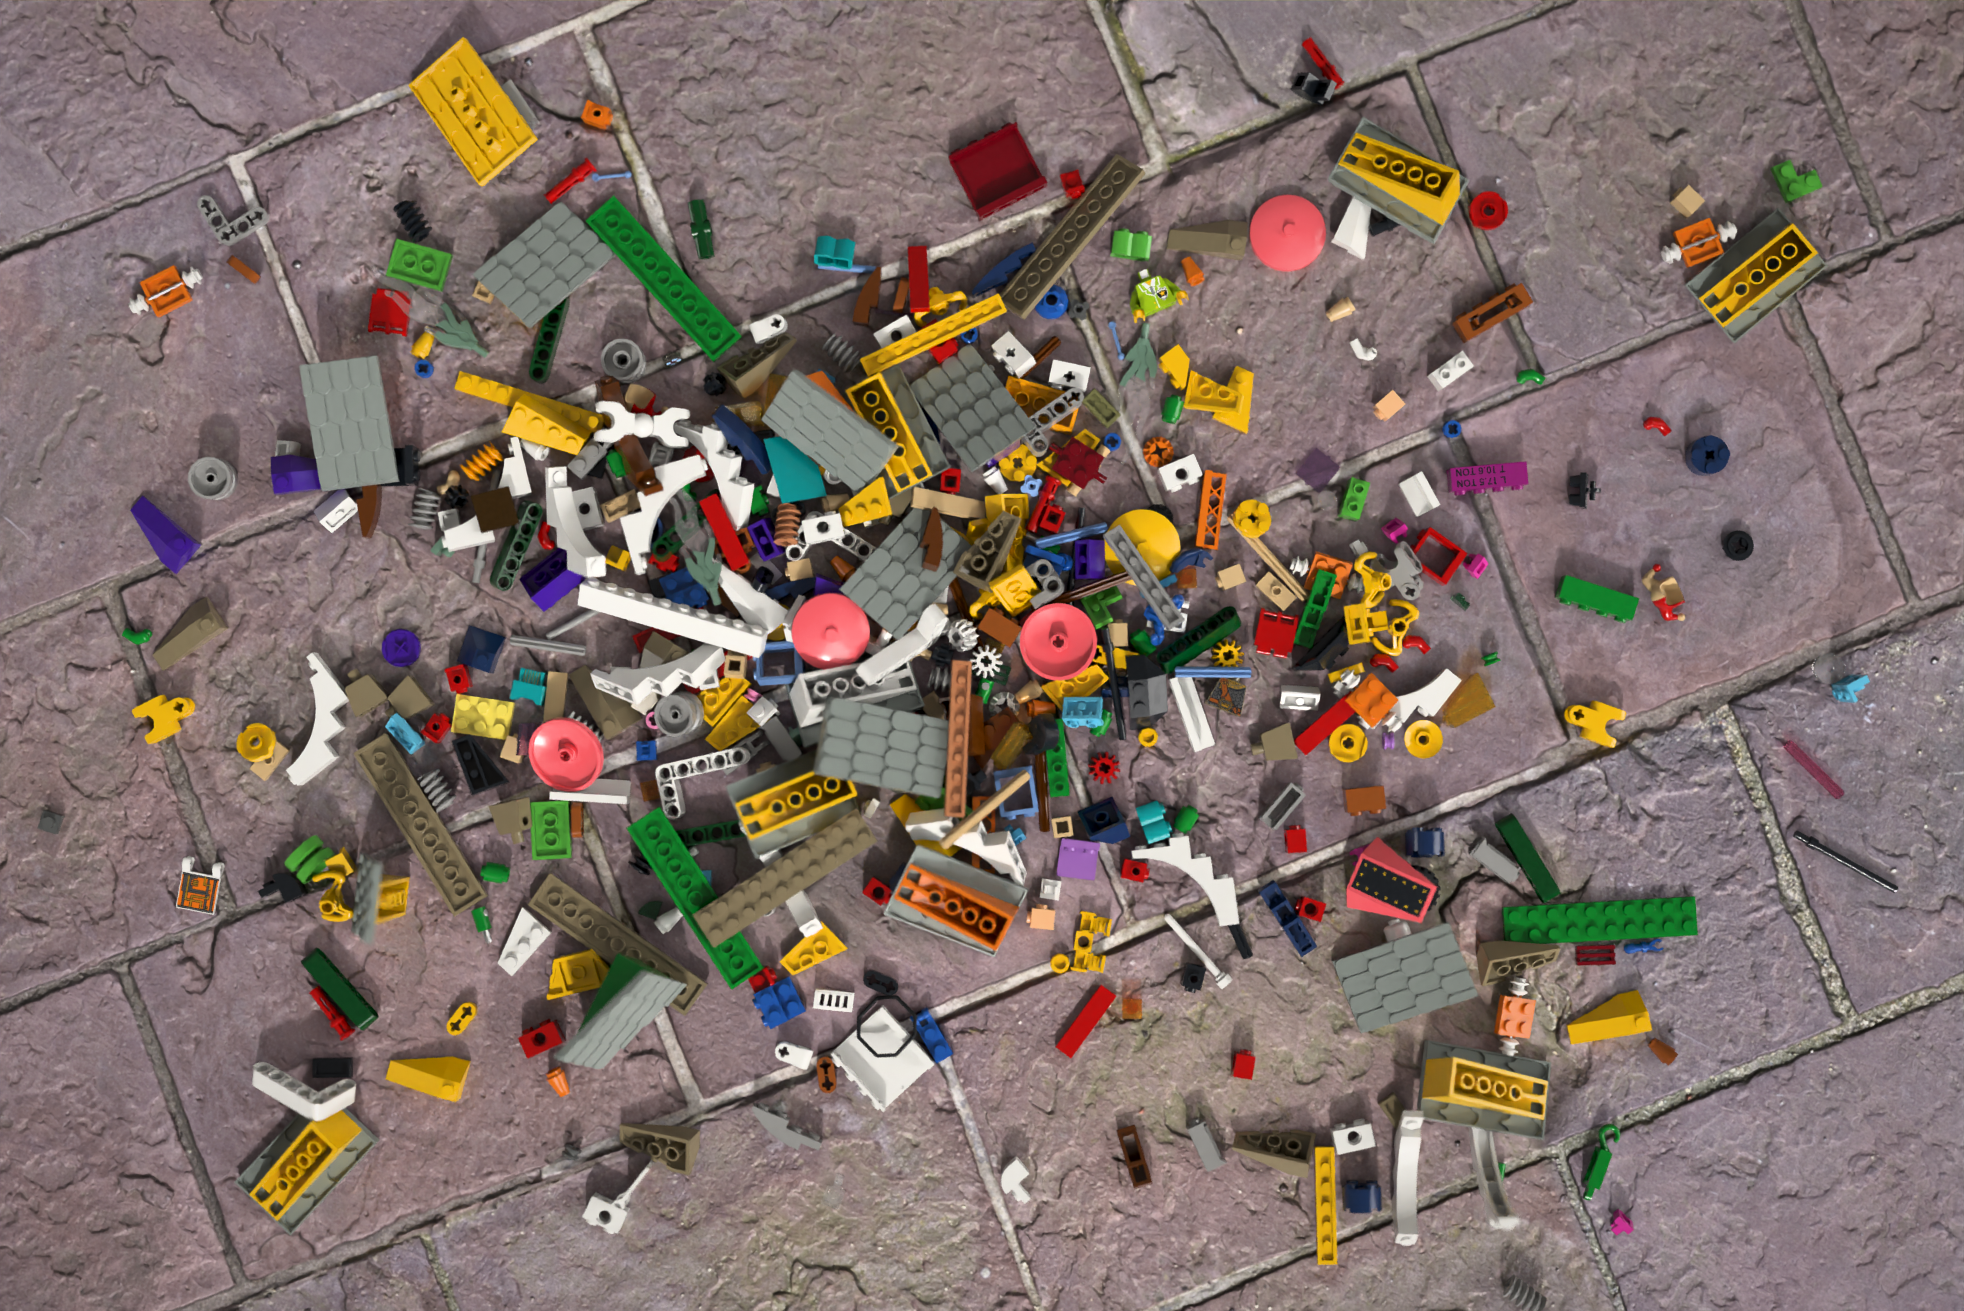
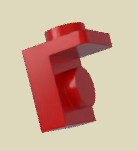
(1072, 184)
(763, 979)

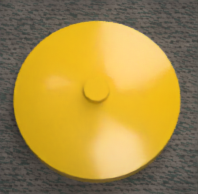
(1152, 537)

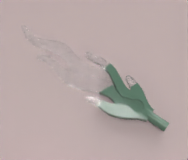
(440, 316)
(1137, 392)
(702, 548)

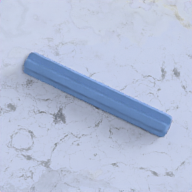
(1071, 535)
(1219, 672)

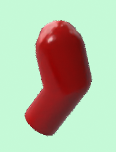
(1658, 423)
(543, 537)
(1416, 641)
(1384, 659)

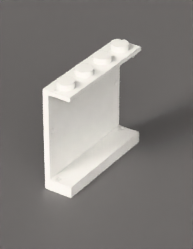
(882, 1077)

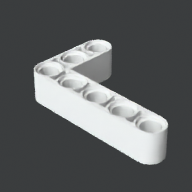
(853, 548)
(898, 653)
(693, 769)
(299, 1096)

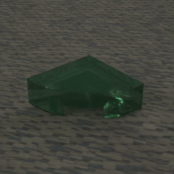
(1459, 599)
(651, 909)

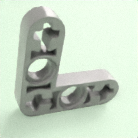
(225, 226)

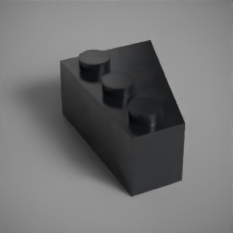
(477, 766)

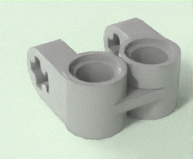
(1045, 580)

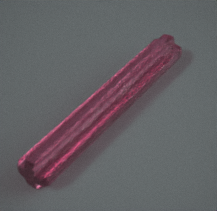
(1800, 756)

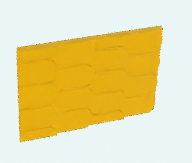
(473, 111)

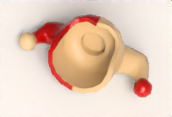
(641, 400)
(1664, 594)

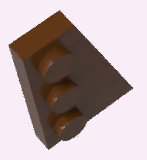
(994, 732)

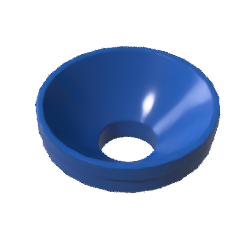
(1053, 311)

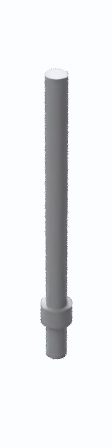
(479, 562)

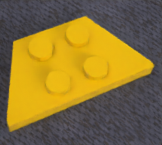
(576, 973)

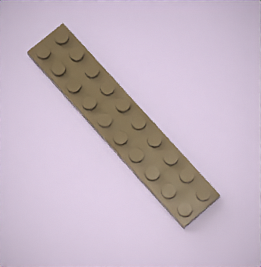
(1071, 235)
(420, 824)
(785, 878)
(609, 936)

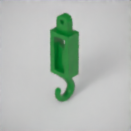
(1599, 1162)

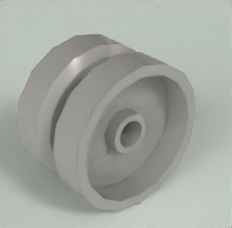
(615, 353)
(224, 480)
(679, 713)

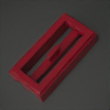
(1612, 955)

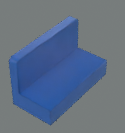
(1035, 554)

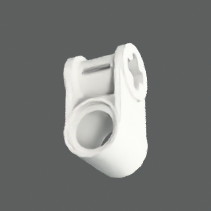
(766, 329)
(660, 455)
(797, 1056)

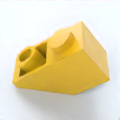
(1176, 365)

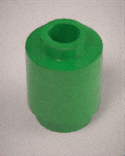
(1172, 409)
(616, 463)
(1142, 642)
(1106, 717)
(1186, 818)
(495, 872)

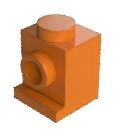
(604, 119)

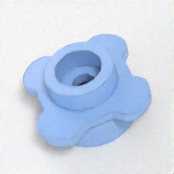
(1026, 486)

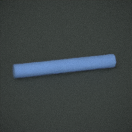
(855, 268)

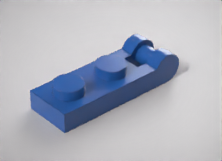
(932, 1036)

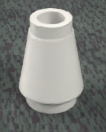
(536, 450)
(995, 480)
(667, 920)

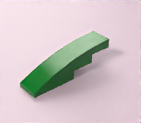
(1314, 608)

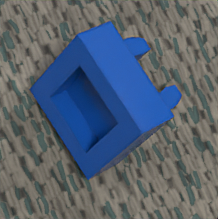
(646, 750)

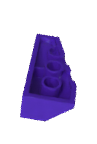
(294, 474)
(166, 537)

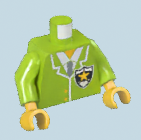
(1154, 295)

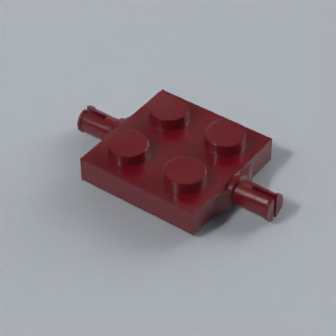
(1078, 463)

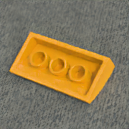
(1034, 397)

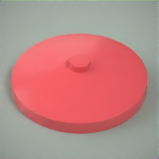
(1287, 233)
(830, 631)
(1058, 641)
(566, 754)

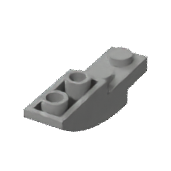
(778, 1126)

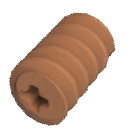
(787, 525)

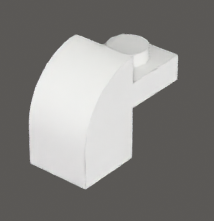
(1011, 1177)

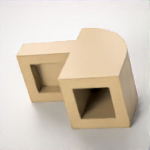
(735, 665)

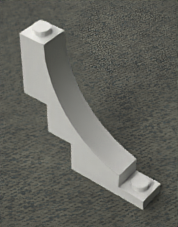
(516, 478)
(561, 513)
(640, 526)
(637, 684)
(329, 697)
(993, 847)
(798, 904)
(1405, 1177)

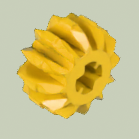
(1223, 649)

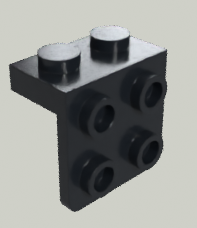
(407, 465)

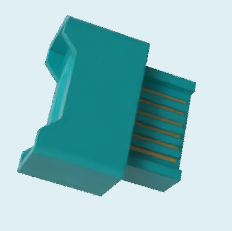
(529, 686)

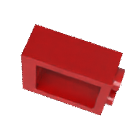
(1453, 564)

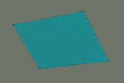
(793, 471)

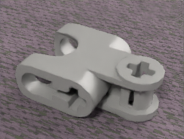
(1402, 572)

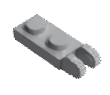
(588, 457)
(746, 743)

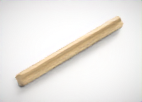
(1275, 564)
(984, 809)

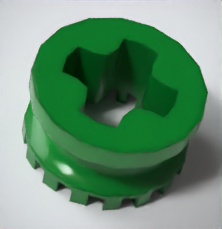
(1490, 659)

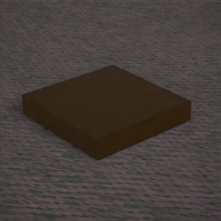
(494, 509)

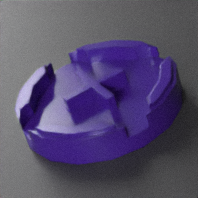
(401, 648)

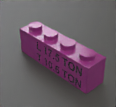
(1487, 477)

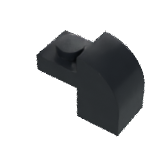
(1313, 89)
(1044, 733)
(288, 885)

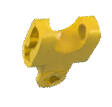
(164, 715)
(1593, 721)

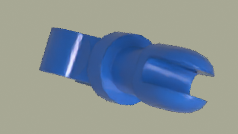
(1643, 946)

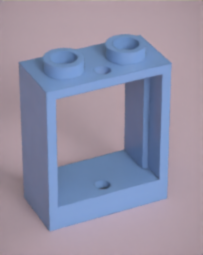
(773, 647)
(1028, 812)

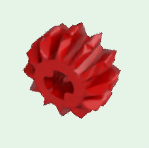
(1107, 762)

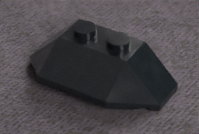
(1326, 649)
(1145, 691)

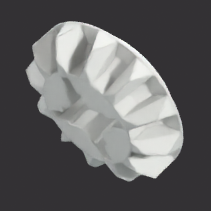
(1000, 699)

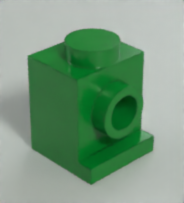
(759, 502)

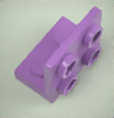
(1077, 858)

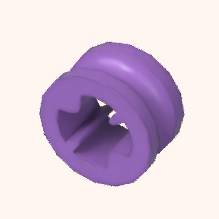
(1388, 740)

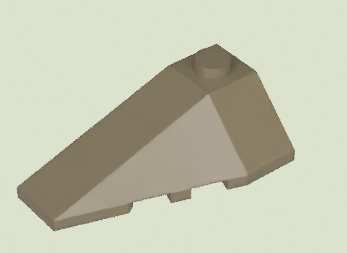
(1506, 958)
(1284, 1151)

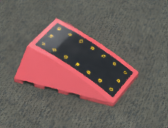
(1388, 885)

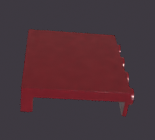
(996, 171)

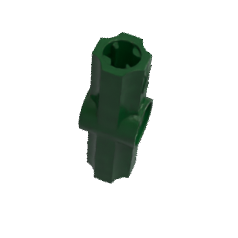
(701, 229)

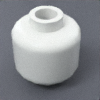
(1396, 929)

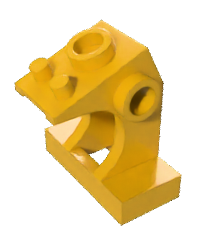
(1365, 623)

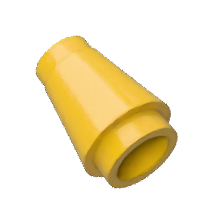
(422, 345)

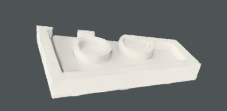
(523, 941)

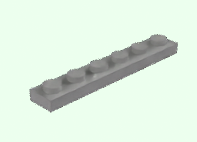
(1143, 577)

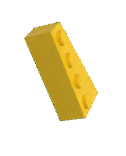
(545, 426)

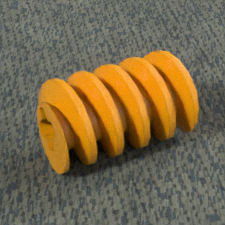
(482, 462)

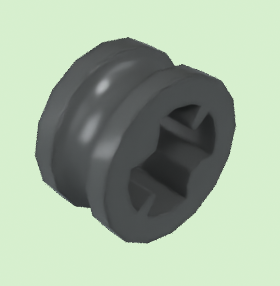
(571, 1152)

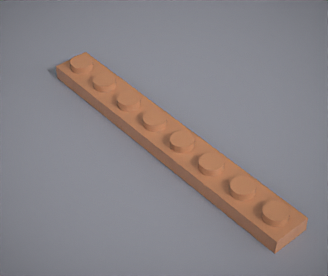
(957, 739)

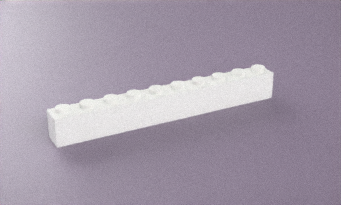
(673, 617)

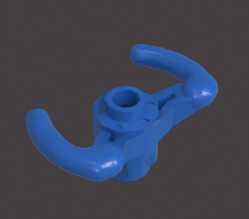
(1158, 636)

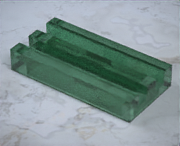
(994, 671)

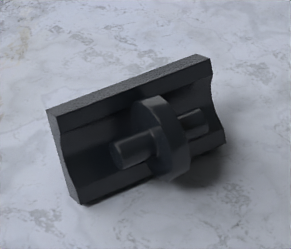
(1582, 482)
(973, 781)

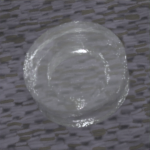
(1326, 500)

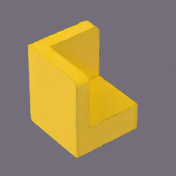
(977, 528)
(618, 558)
(341, 862)

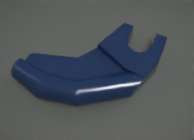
(1190, 557)

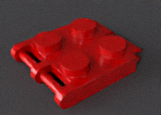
(388, 314)
(1275, 633)

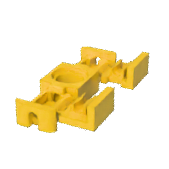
(1082, 958)

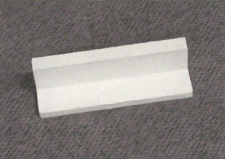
(1191, 713)
(599, 791)

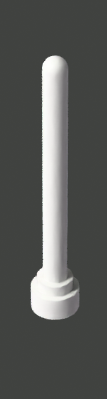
(1221, 978)

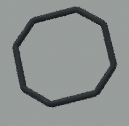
(905, 1044)

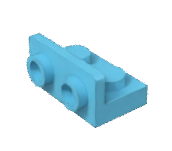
(1844, 688)
(1082, 711)
(404, 733)

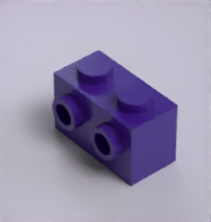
(763, 537)
(1089, 559)

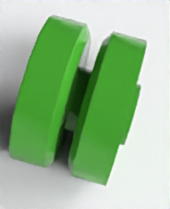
(309, 859)

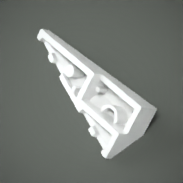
(1354, 228)
(752, 605)

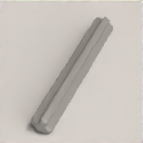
(548, 645)

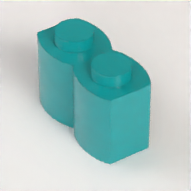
(834, 252)
(1153, 821)

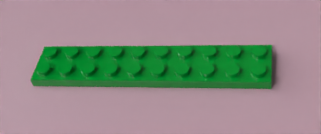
(663, 278)
(690, 893)
(1600, 920)

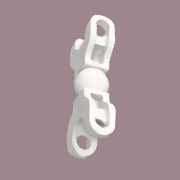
(641, 425)

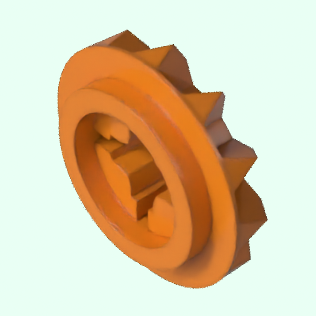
(1155, 460)

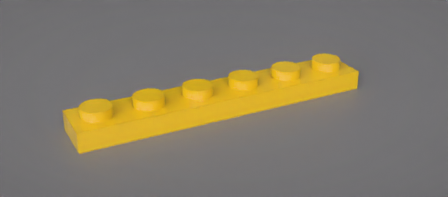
(1325, 1205)

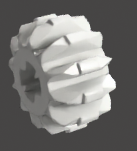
(962, 635)
(981, 665)

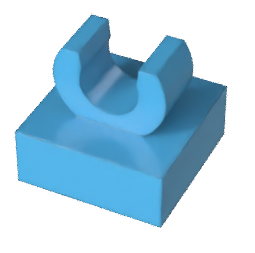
(1017, 835)

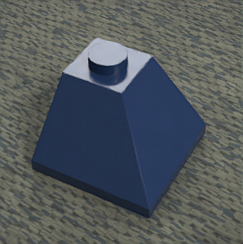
(481, 649)
(1104, 822)

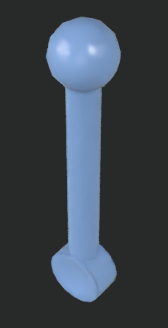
(627, 174)
(1112, 325)

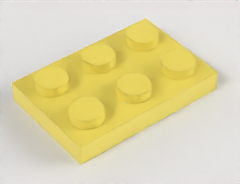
(482, 717)

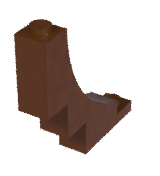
(635, 461)

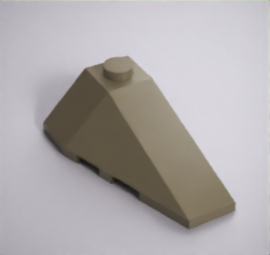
(1216, 239)
(749, 371)
(989, 553)
(193, 630)
(656, 652)
(609, 712)
(670, 1145)

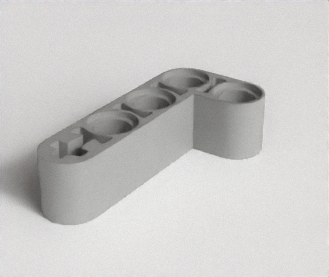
(1053, 417)

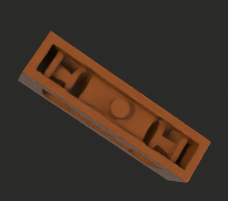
(1518, 296)

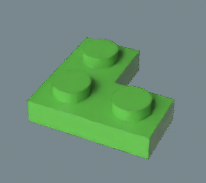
(1793, 186)
(1096, 605)

